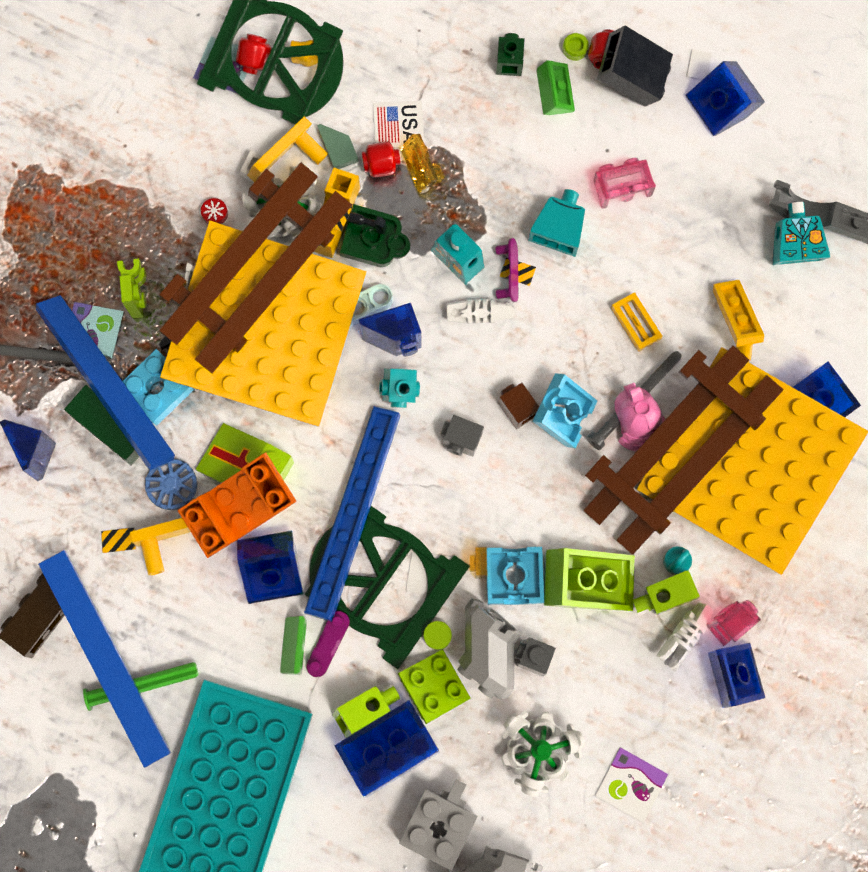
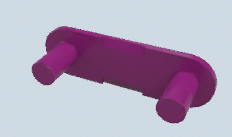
(512, 251)
(328, 644)

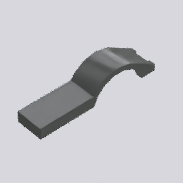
(833, 215)

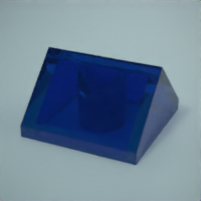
(30, 446)
(736, 675)

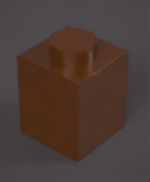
(518, 404)

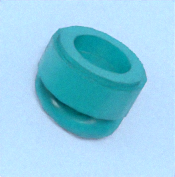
(677, 560)

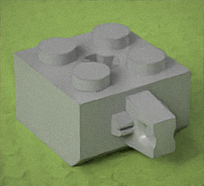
(457, 823)

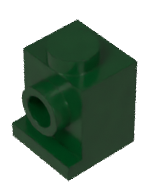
(510, 55)

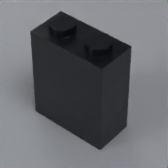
(635, 66)

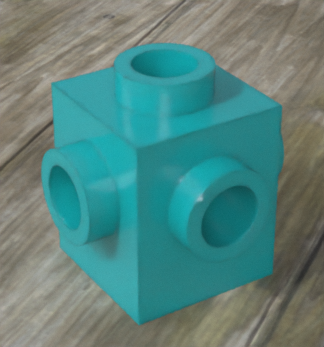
(408, 387)

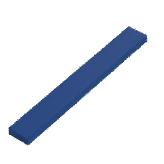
(105, 382)
(352, 514)
(104, 658)

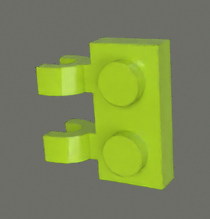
(131, 293)

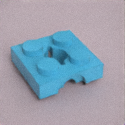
(140, 383)
(554, 419)
(500, 590)

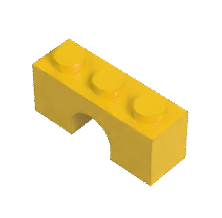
(347, 186)

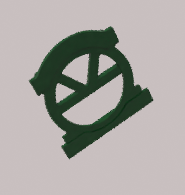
(301, 103)
(442, 578)

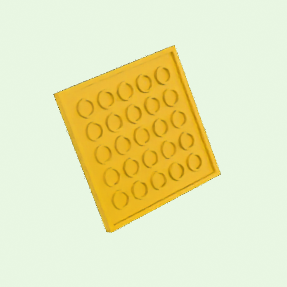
(292, 344)
(771, 479)

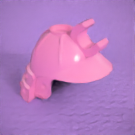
(637, 415)

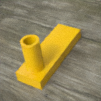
(297, 135)
(738, 315)
(149, 538)

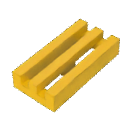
(656, 335)

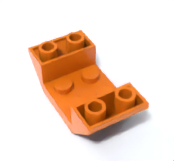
(237, 505)

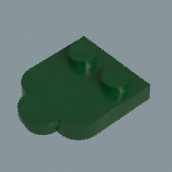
(368, 246)

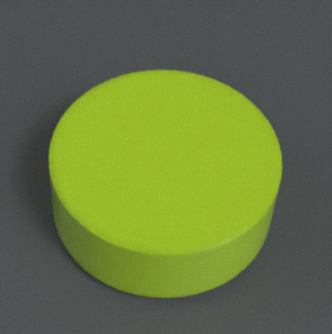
(575, 46)
(437, 635)

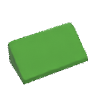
(555, 88)
(293, 645)

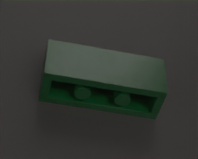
(94, 417)

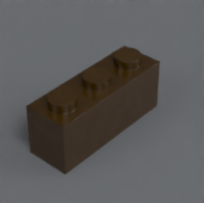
(33, 621)

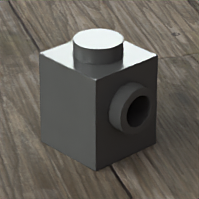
(461, 436)
(535, 656)

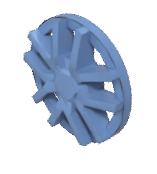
(171, 485)

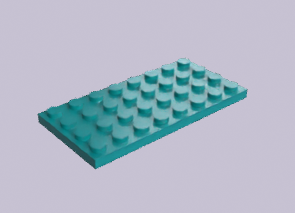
(227, 784)

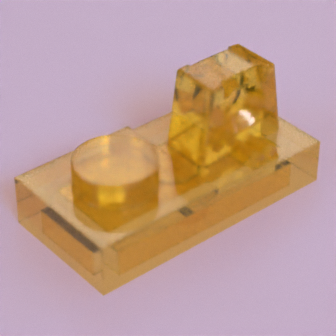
(419, 164)

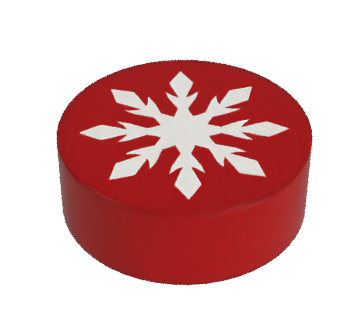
(214, 210)

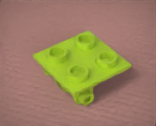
(434, 686)

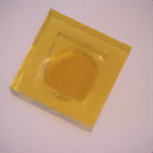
(478, 562)

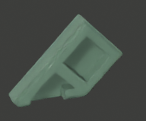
(338, 146)

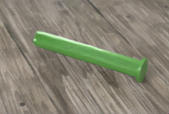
(146, 683)

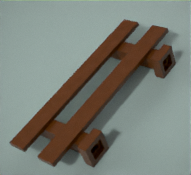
(280, 203)
(712, 384)

